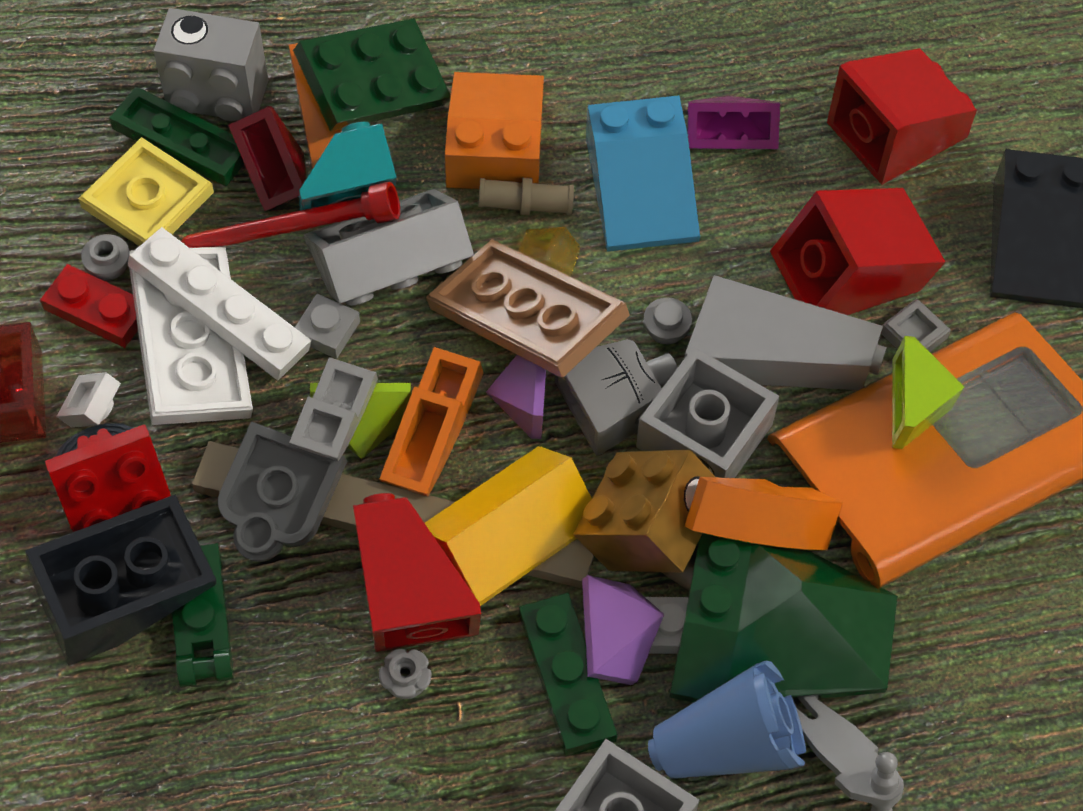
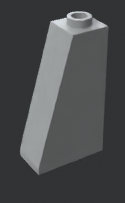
(785, 339)

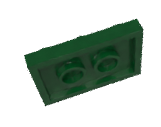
(371, 73)

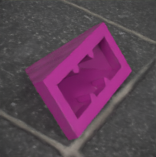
(733, 123)

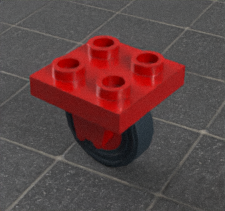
(106, 473)

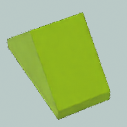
(920, 391)

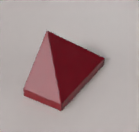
(270, 157)

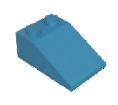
(642, 173)

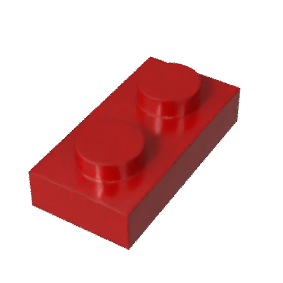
(92, 305)

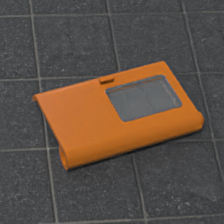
(982, 463)

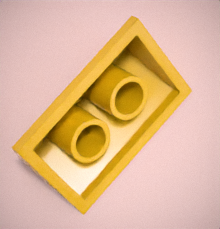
(512, 521)

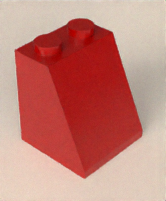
(898, 111)
(856, 250)
(409, 579)

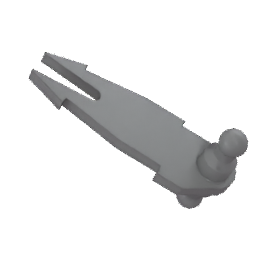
(851, 756)

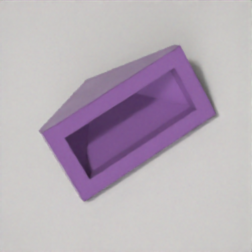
(521, 394)
(617, 629)

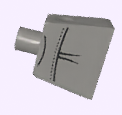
(613, 391)

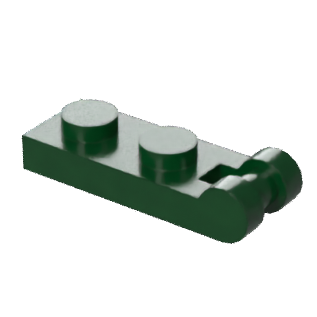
(203, 626)

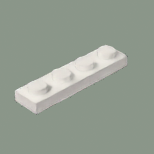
(219, 303)

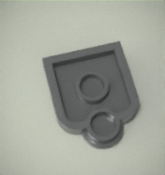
(276, 493)

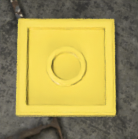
(145, 193)

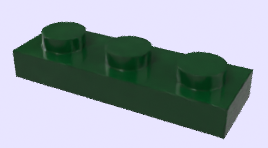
(179, 134)
(561, 663)

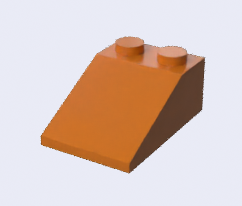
(493, 128)

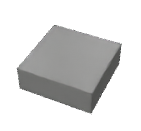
(917, 322)

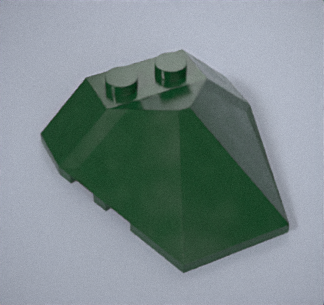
(785, 607)

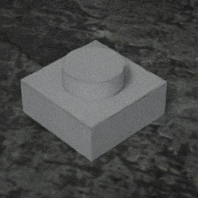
(328, 325)

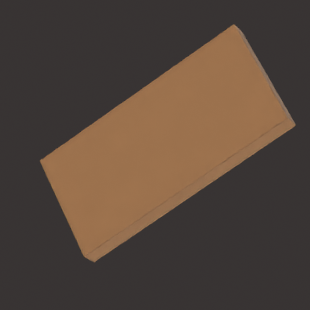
(528, 307)

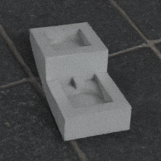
(335, 409)

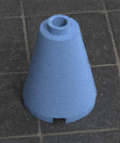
(732, 730)

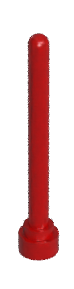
(377, 204)

